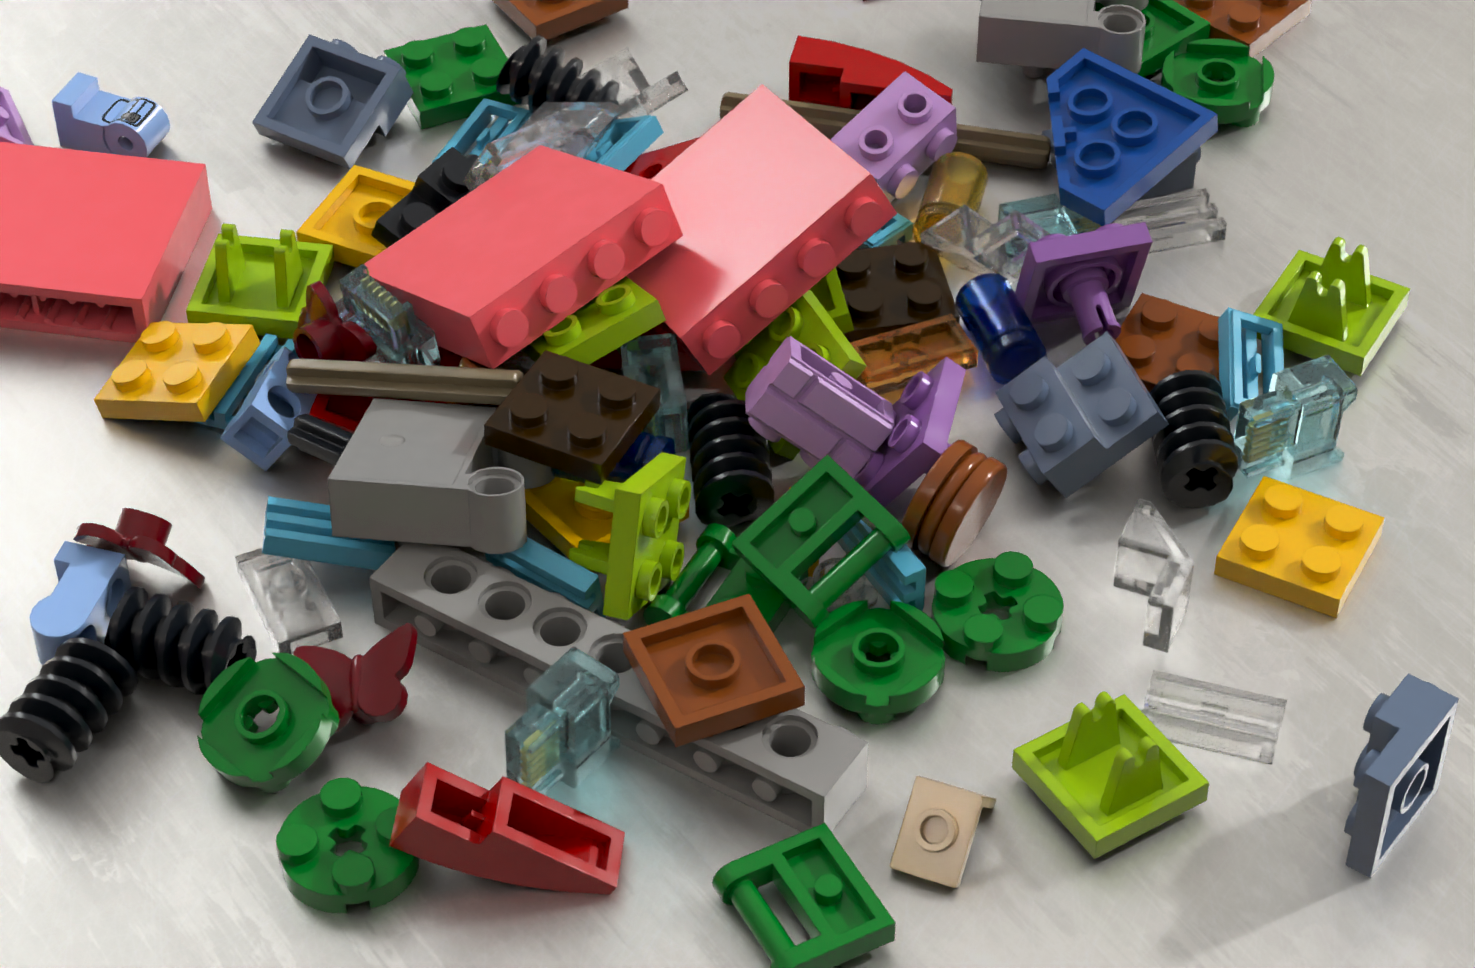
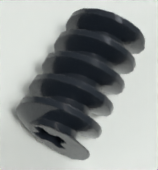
(541, 79)
(1197, 446)
(727, 462)
(174, 642)
(64, 708)

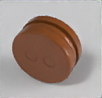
(953, 502)

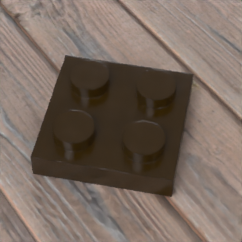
(893, 288)
(572, 417)

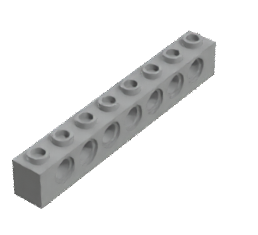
(516, 631)

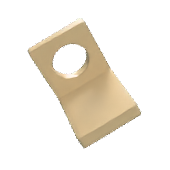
(938, 831)

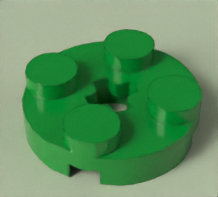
(1244, 85)
(1001, 584)
(878, 688)
(287, 747)
(337, 816)

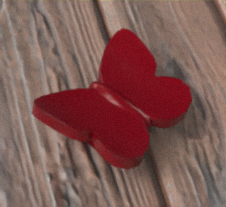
(324, 334)
(141, 539)
(369, 684)

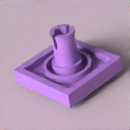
(1084, 276)
(919, 434)

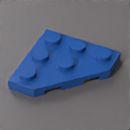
(1117, 134)

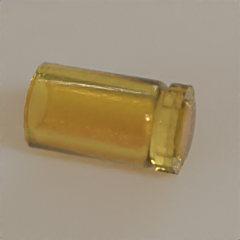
(954, 181)

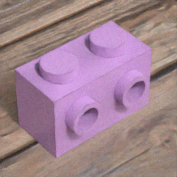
(900, 134)

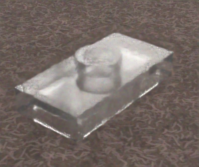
(289, 600)

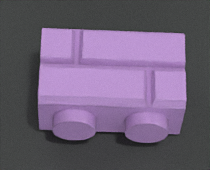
(817, 408)

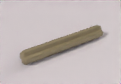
(401, 381)

